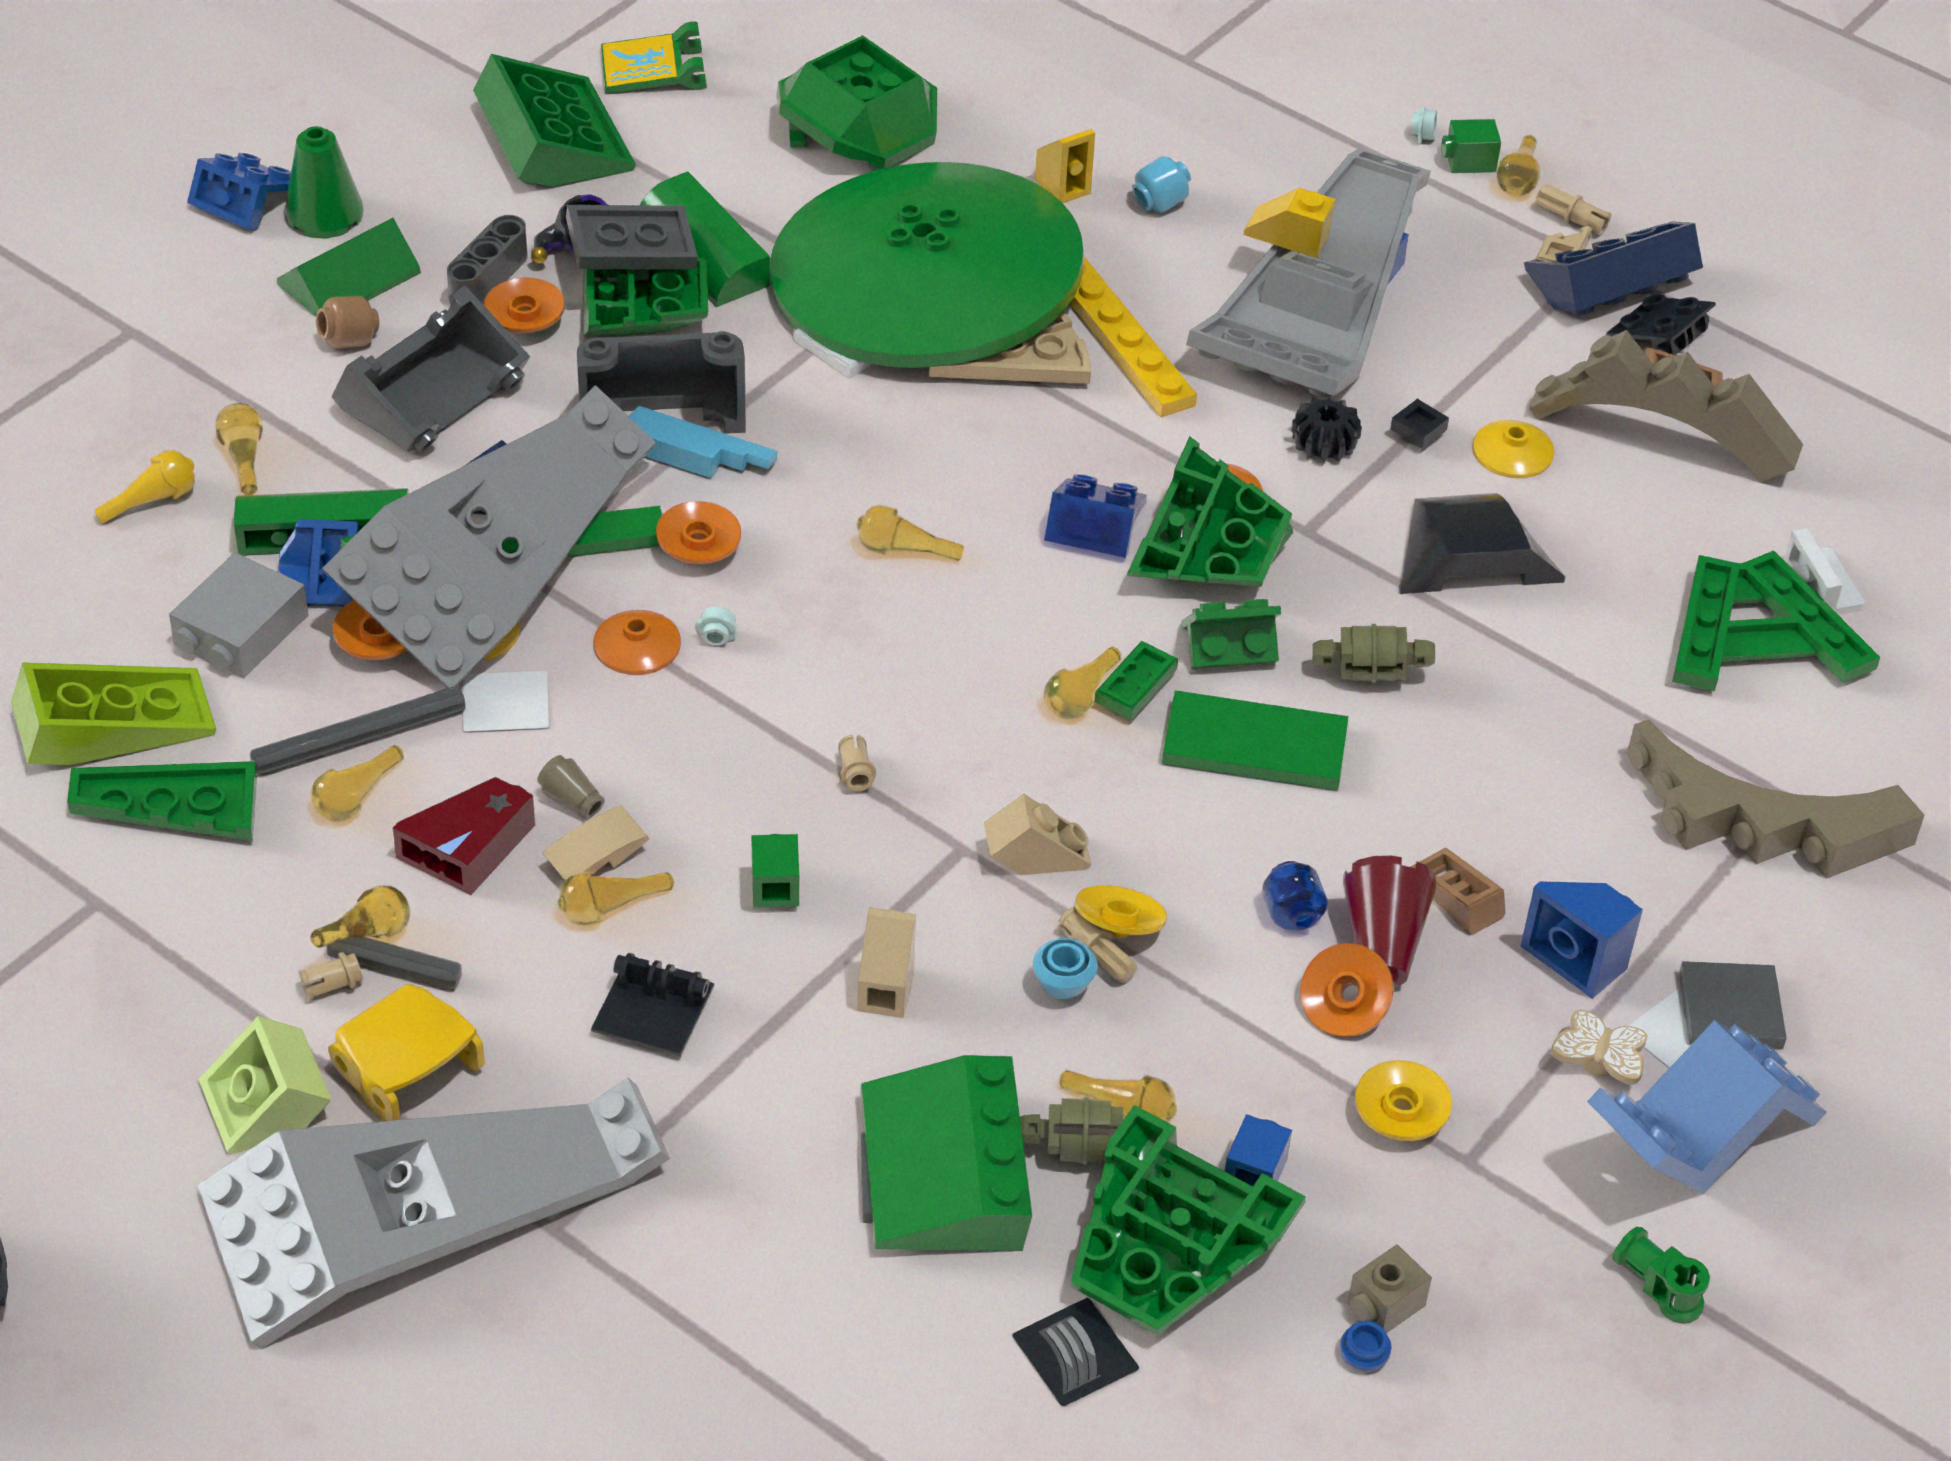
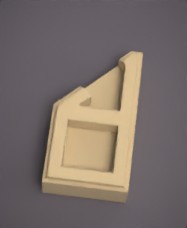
(1559, 243)

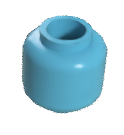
(1161, 184)

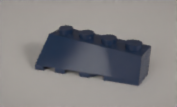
(1618, 267)

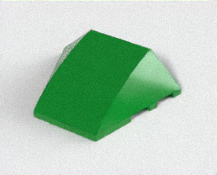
(643, 300)
(1211, 527)

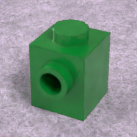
(1472, 146)
(775, 870)

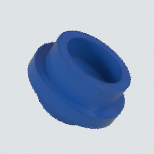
(1365, 1346)

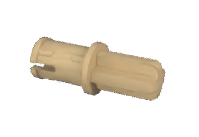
(1573, 208)
(1101, 942)

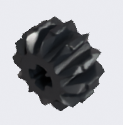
(1326, 429)

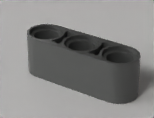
(490, 257)

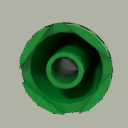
(320, 187)

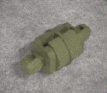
(1373, 653)
(1077, 1114)

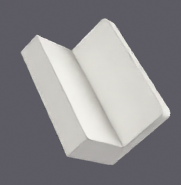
(1822, 572)

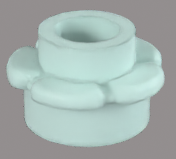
(1424, 124)
(717, 625)

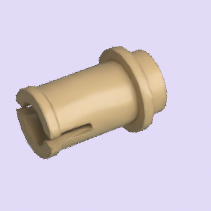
(857, 770)
(333, 975)

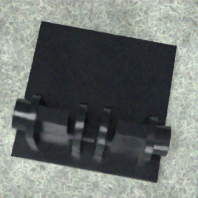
(1666, 322)
(652, 1004)

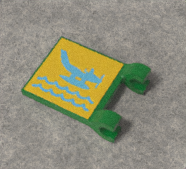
(654, 61)

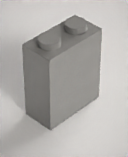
(238, 615)

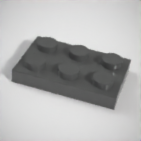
(631, 237)

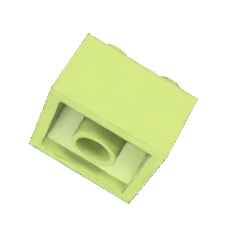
(264, 1085)

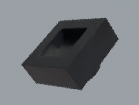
(1419, 423)

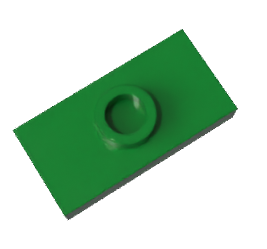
(1136, 680)

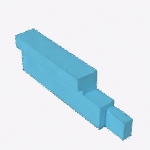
(698, 447)

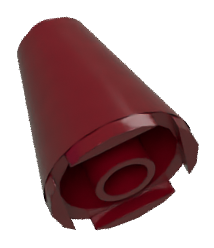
(1389, 908)

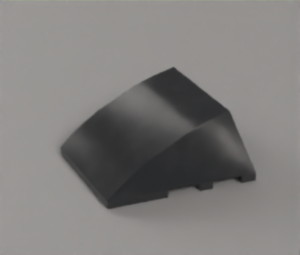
(1471, 539)

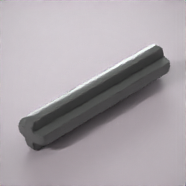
(399, 961)

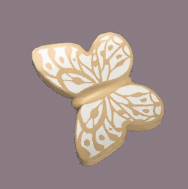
(1600, 1048)

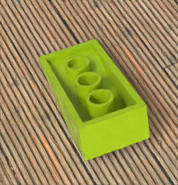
(106, 710)

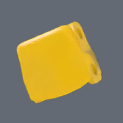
(400, 1044)

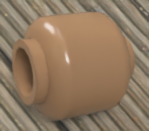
(347, 322)

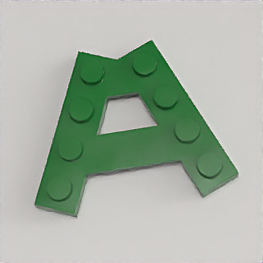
(1802, 629)

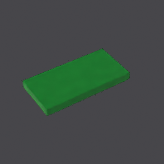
(1255, 740)

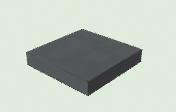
(1732, 996)

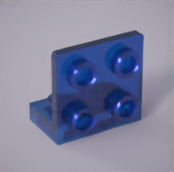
(1093, 515)

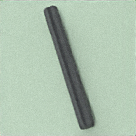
(358, 730)

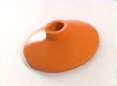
(525, 304)
(698, 532)
(363, 636)
(637, 642)
(1331, 974)

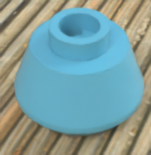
(1064, 967)

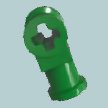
(1665, 1275)

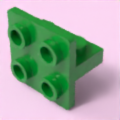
(1232, 635)

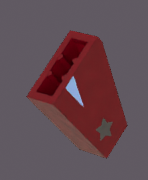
(466, 833)

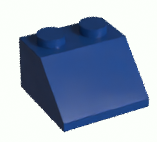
(1582, 932)

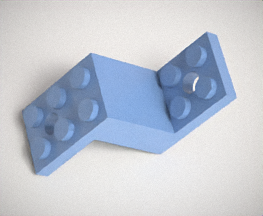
(1709, 1106)

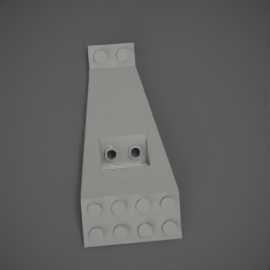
(1313, 315)
(446, 580)
(329, 1209)

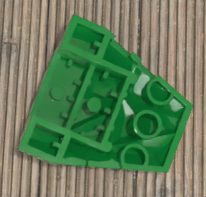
(1171, 1225)

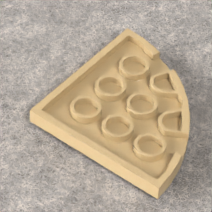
(1048, 356)

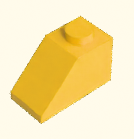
(1067, 166)
(1294, 221)

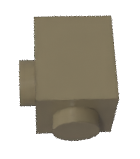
(1389, 1289)

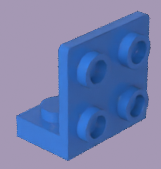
(235, 187)

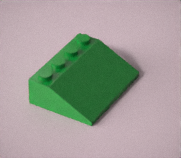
(550, 123)
(947, 1157)

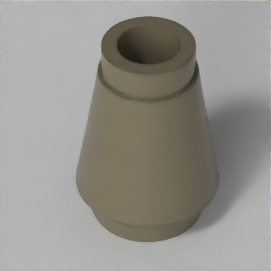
(570, 786)

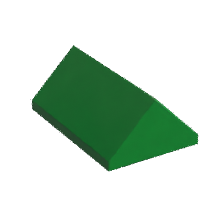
(357, 267)

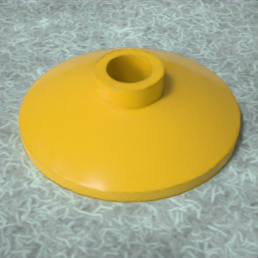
(1513, 449)
(1120, 910)
(1407, 1087)

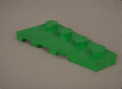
(181, 797)

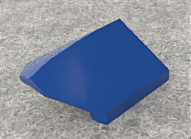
(306, 554)

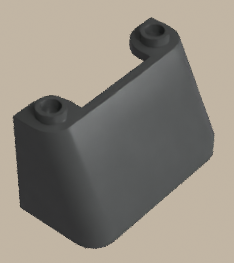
(669, 373)
(433, 374)

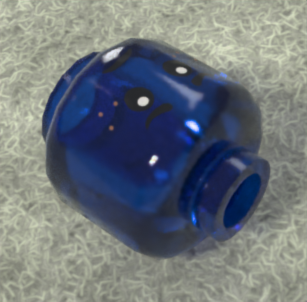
(1294, 894)

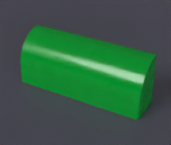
(733, 257)
(268, 520)

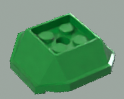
(861, 104)

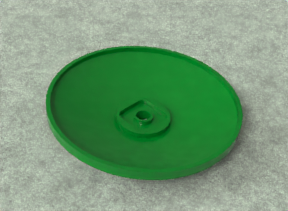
(984, 278)

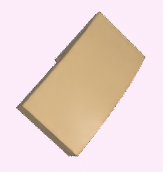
(594, 843)

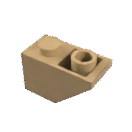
(1036, 839)
(887, 962)

